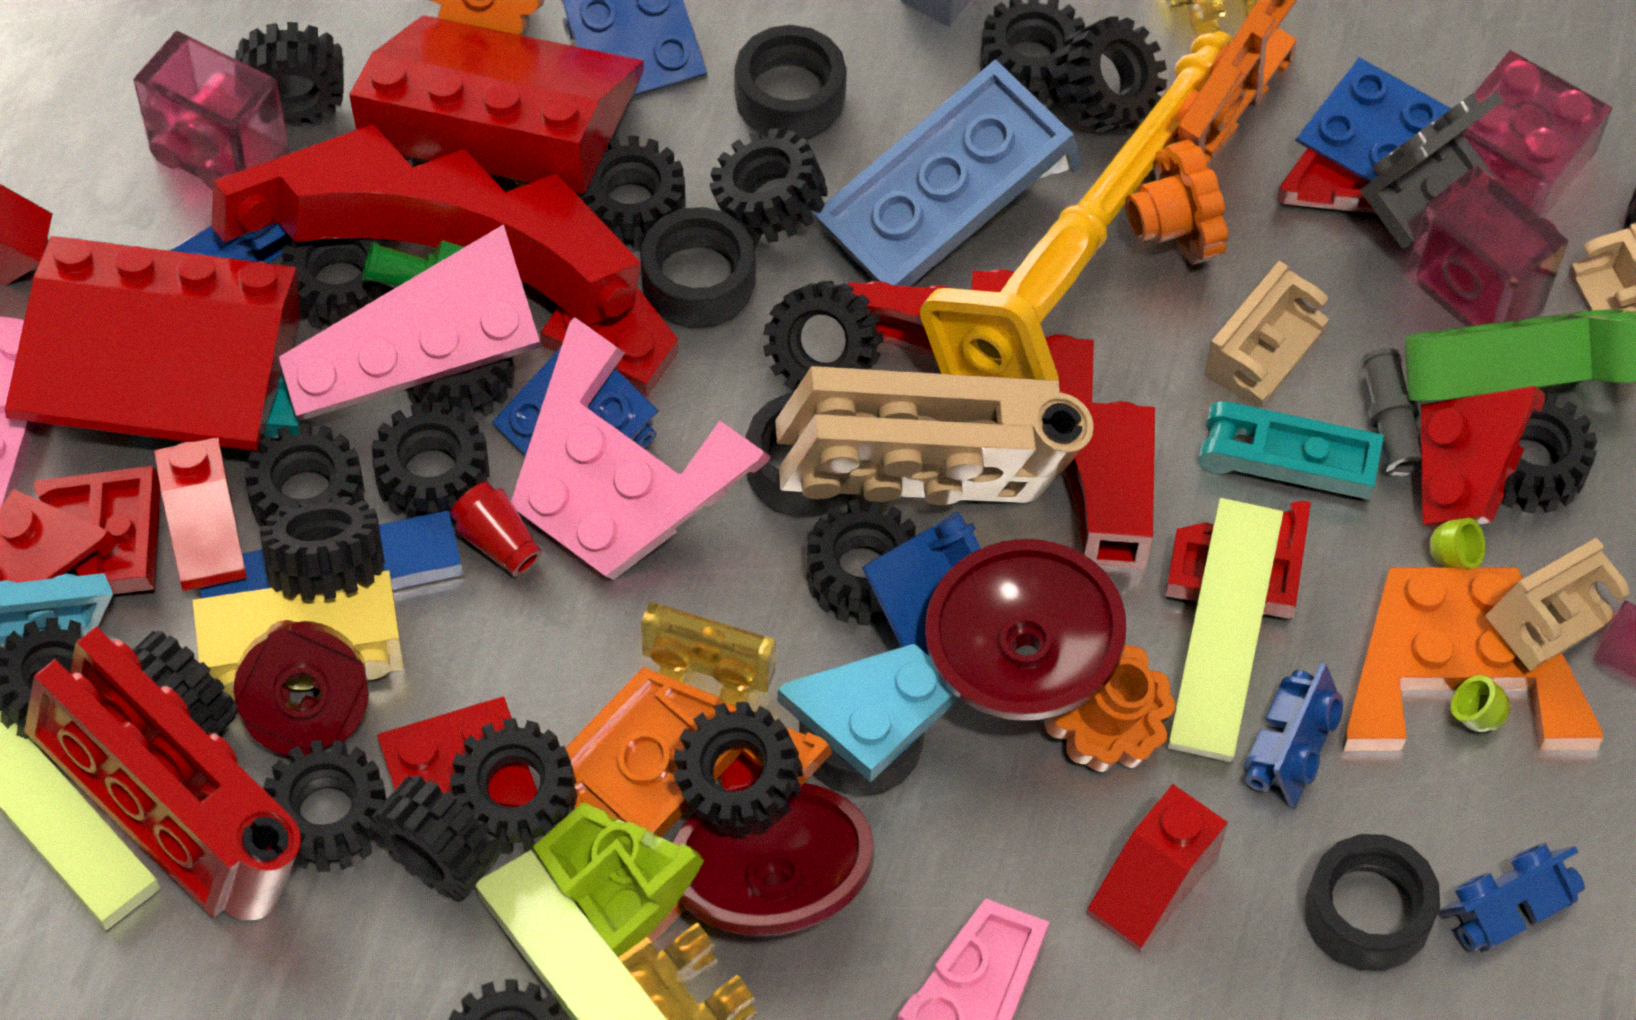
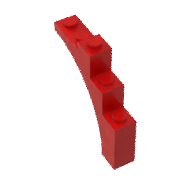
(1111, 474)

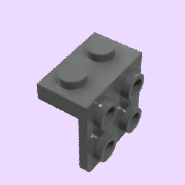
(1425, 168)

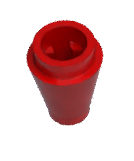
(495, 528)

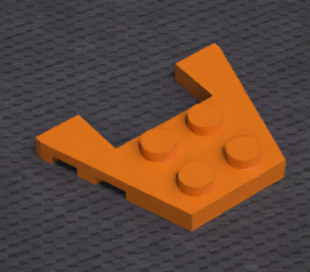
(1237, 78)
(1435, 638)
(629, 749)

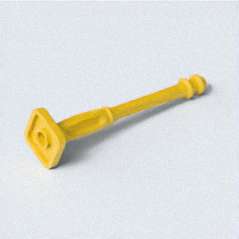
(1002, 330)

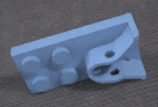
(948, 177)

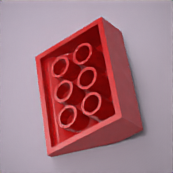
(501, 95)
(153, 342)

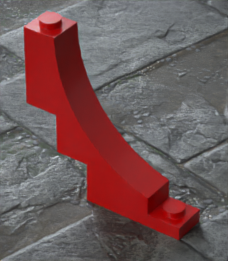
(370, 191)

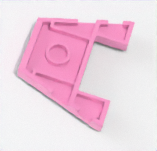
(598, 485)

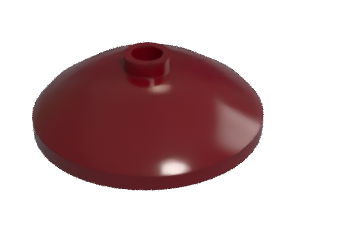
(1018, 598)
(782, 875)

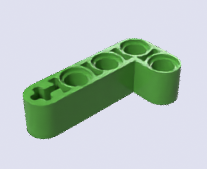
(1522, 354)

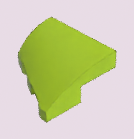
(617, 873)

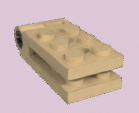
(928, 436)

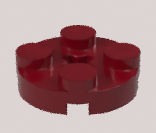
(287, 652)

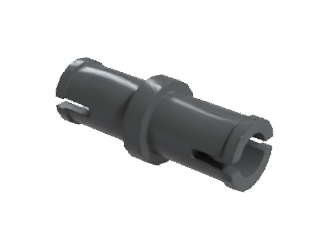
(1393, 411)

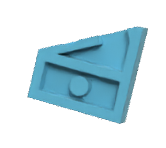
(61, 597)
(870, 706)

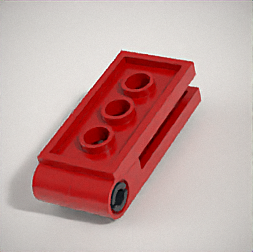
(163, 778)

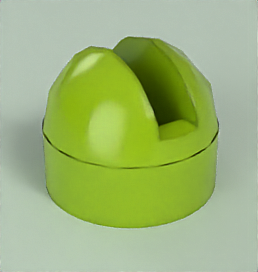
(1458, 544)
(1480, 704)

